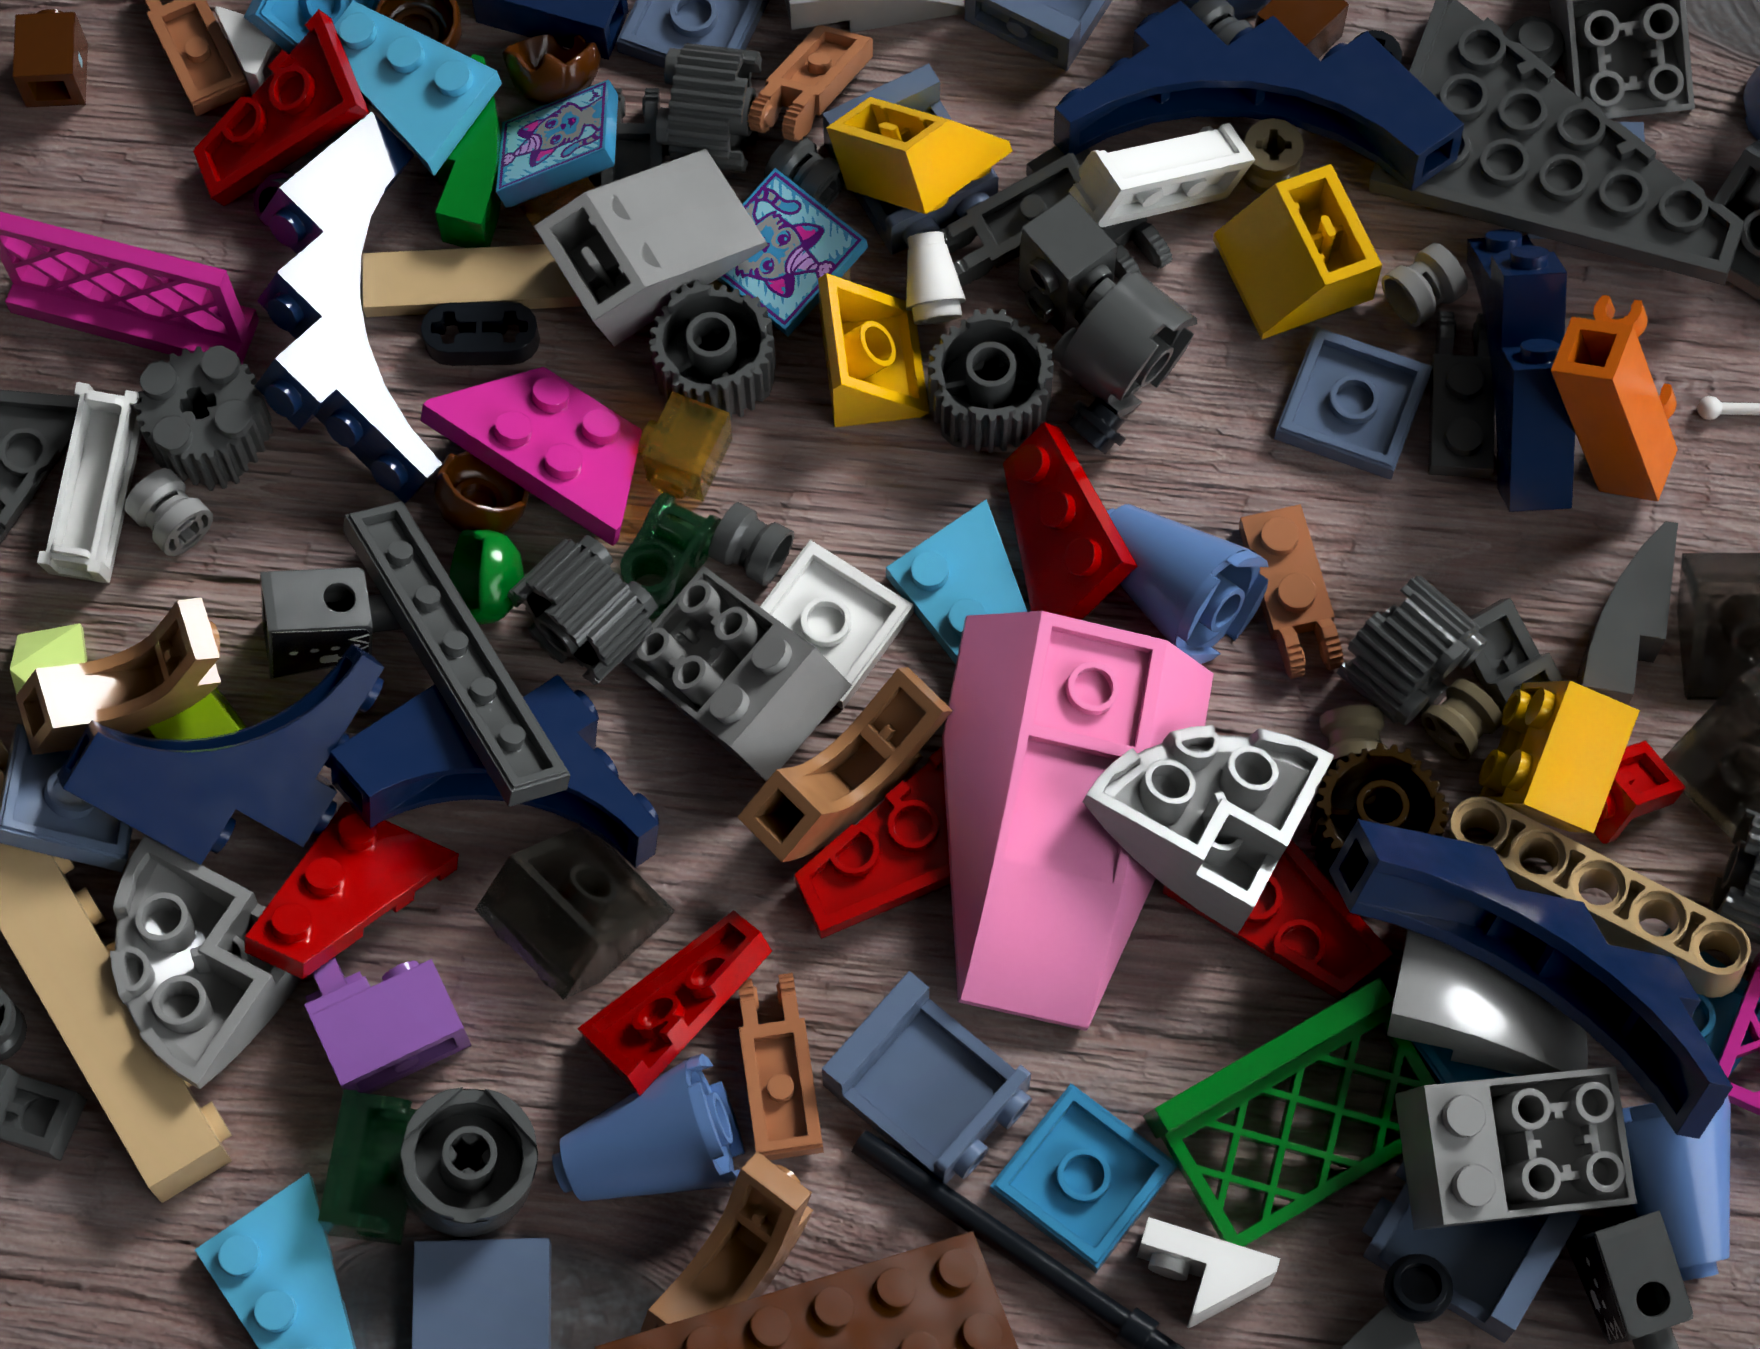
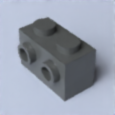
(1063, 262)

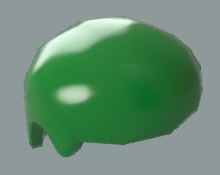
(484, 572)

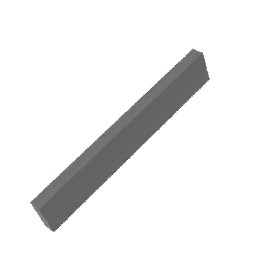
(456, 654)

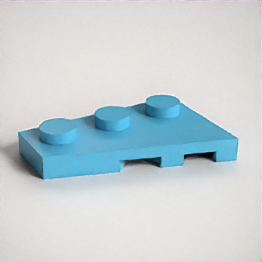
(415, 82)
(957, 576)
(281, 1273)

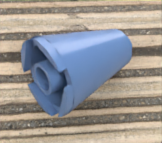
(1189, 580)
(655, 1143)
(1685, 1182)

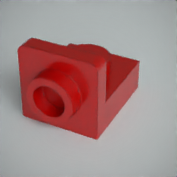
(1639, 787)

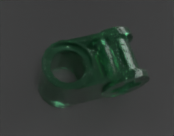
(669, 545)

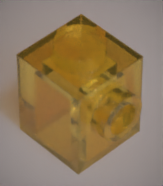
(685, 447)

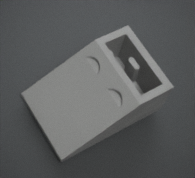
(1627, 54)
(649, 237)
(737, 673)
(1514, 1147)

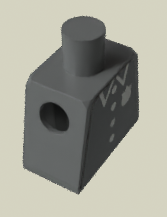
(317, 616)
(1628, 1261)

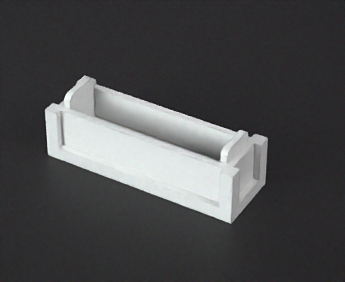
(1161, 175)
(94, 486)

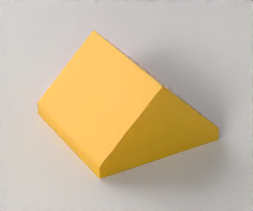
(870, 354)

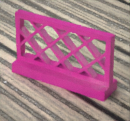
(120, 290)

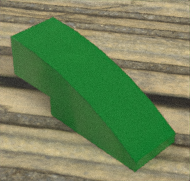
(469, 200)

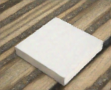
(838, 612)

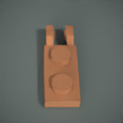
(197, 53)
(809, 80)
(1295, 590)
(779, 1076)

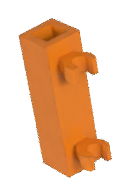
(1616, 402)

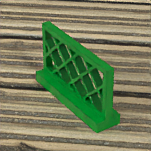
(1256, 1075)

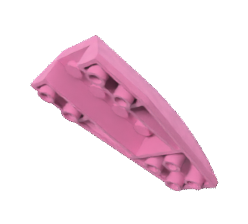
(1032, 872)

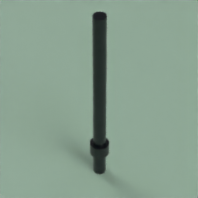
(1132, 1329)

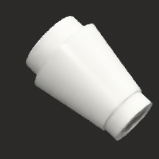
(932, 281)

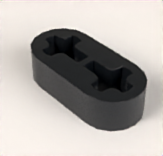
(480, 333)

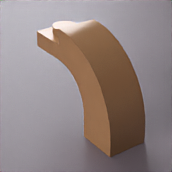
(126, 689)
(821, 798)
(744, 1248)

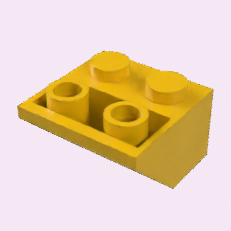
(910, 154)
(1299, 253)
(1558, 753)

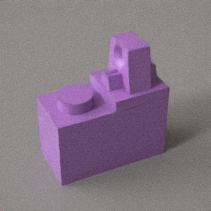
(386, 1028)

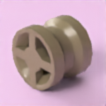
(1267, 167)
(1462, 719)
(1351, 730)

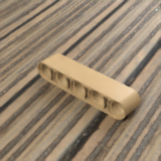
(1631, 893)

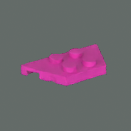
(547, 442)

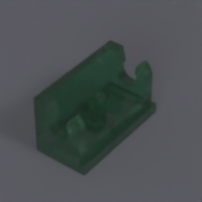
(362, 1178)

